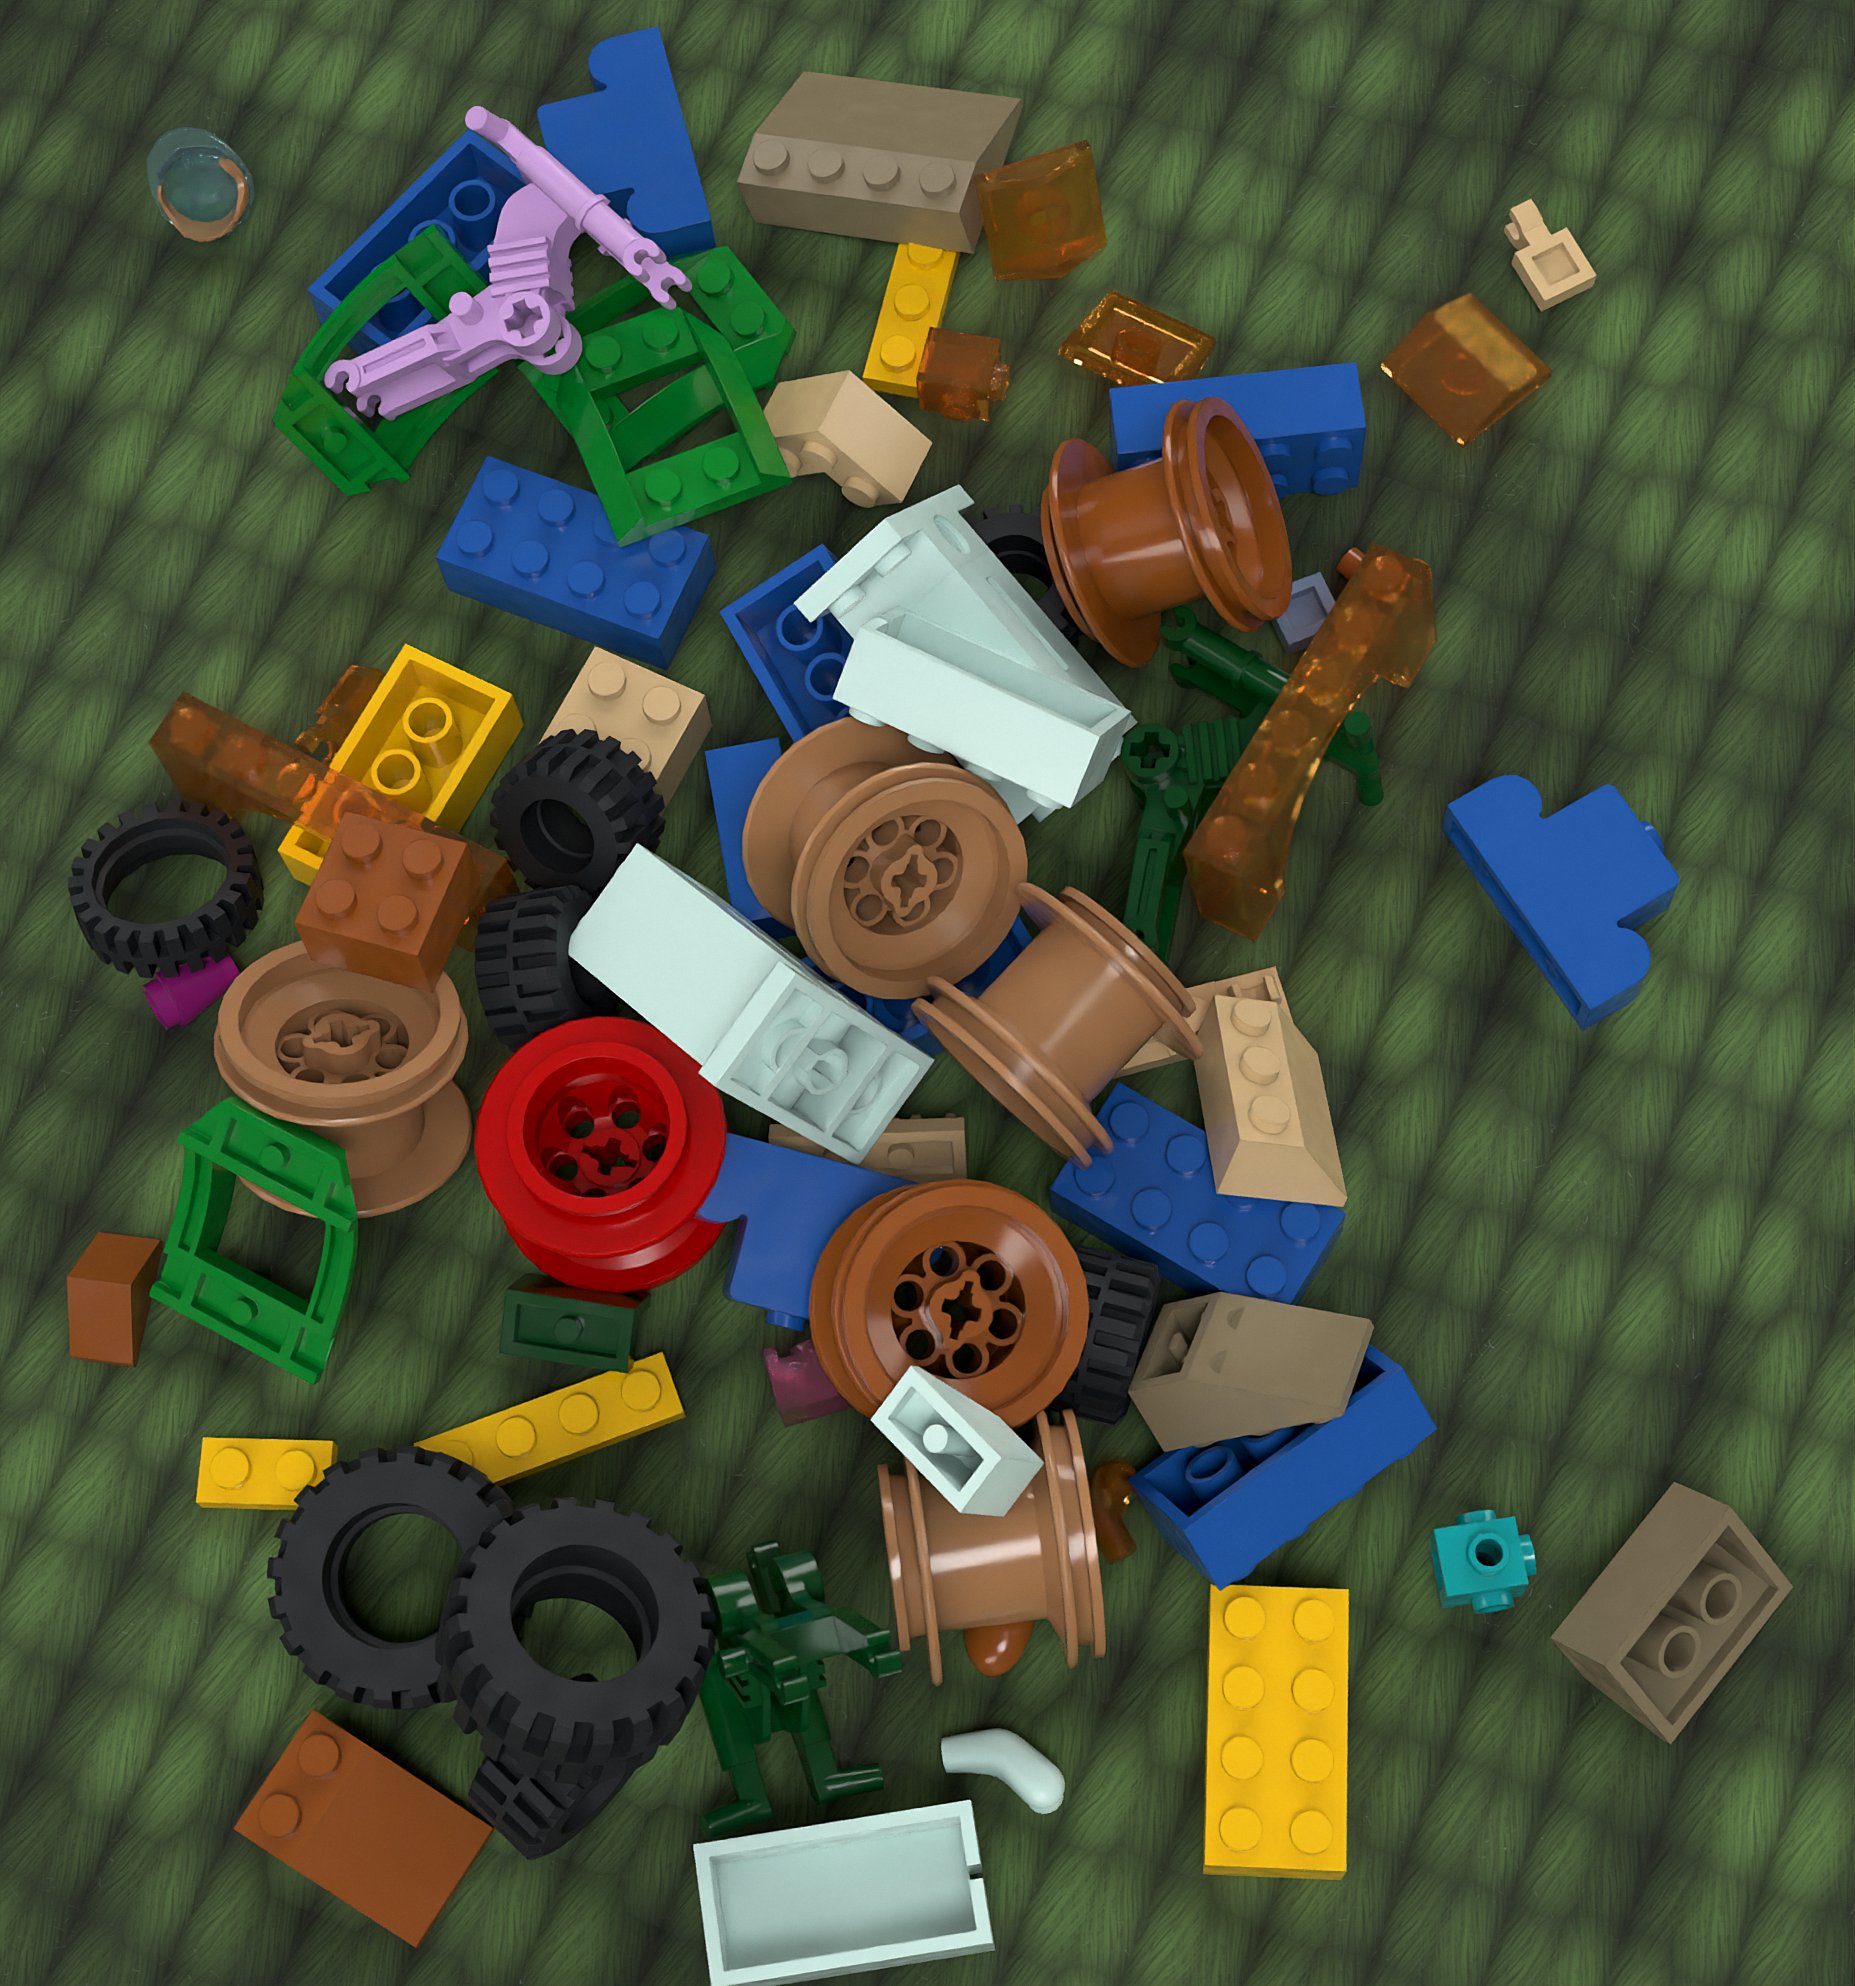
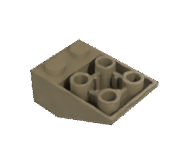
(1244, 1368)

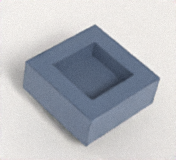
(1305, 614)

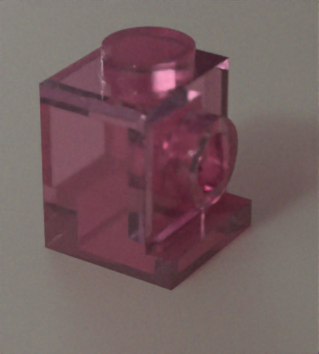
(802, 1385)

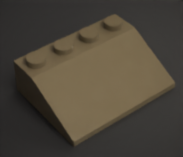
(877, 160)

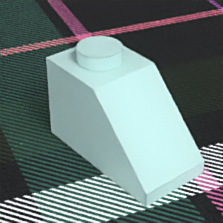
(957, 1444)

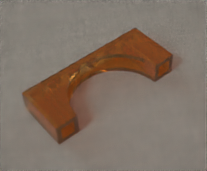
(1374, 631)
(243, 769)

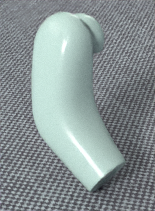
(1010, 1759)

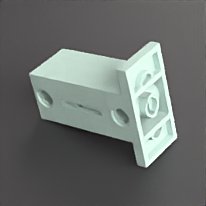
(946, 573)
(746, 1007)

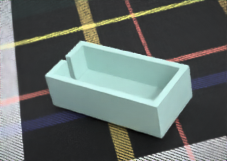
(980, 707)
(843, 1897)

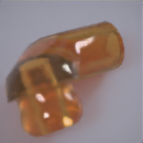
(1109, 1499)

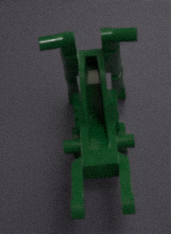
(1186, 776)
(774, 1679)

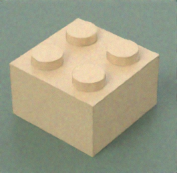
(642, 711)

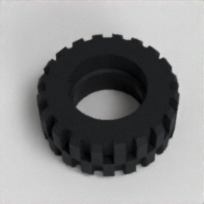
(315, 1553)
(557, 1720)

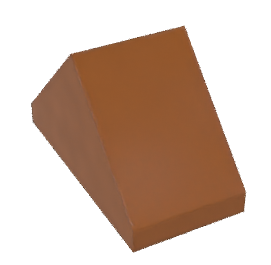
(111, 1298)

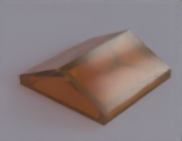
(1042, 214)
(1137, 344)
(1464, 368)

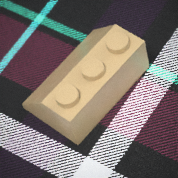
(1265, 1106)

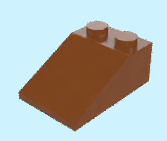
(364, 1829)

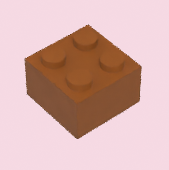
(388, 902)

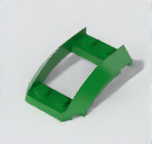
(737, 310)
(323, 423)
(691, 481)
(226, 1295)

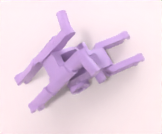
(528, 292)

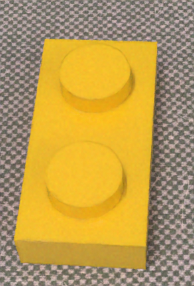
(260, 1471)

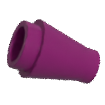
(187, 996)

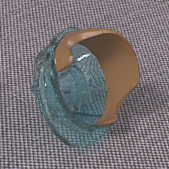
(199, 183)

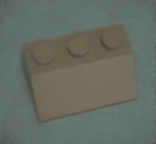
(1673, 1610)

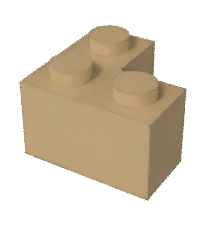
(848, 433)

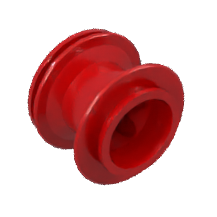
(643, 1218)

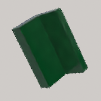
(571, 1323)

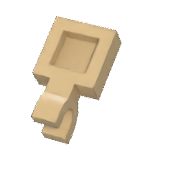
(1546, 263)

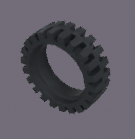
(149, 839)

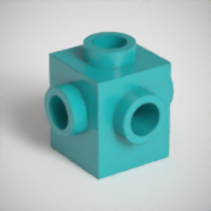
(1464, 1579)

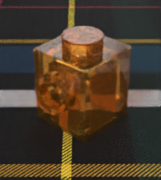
(961, 375)

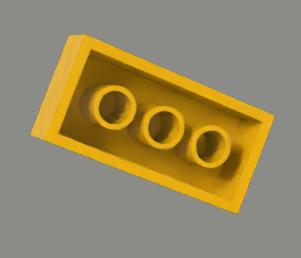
(423, 742)
(1276, 1732)

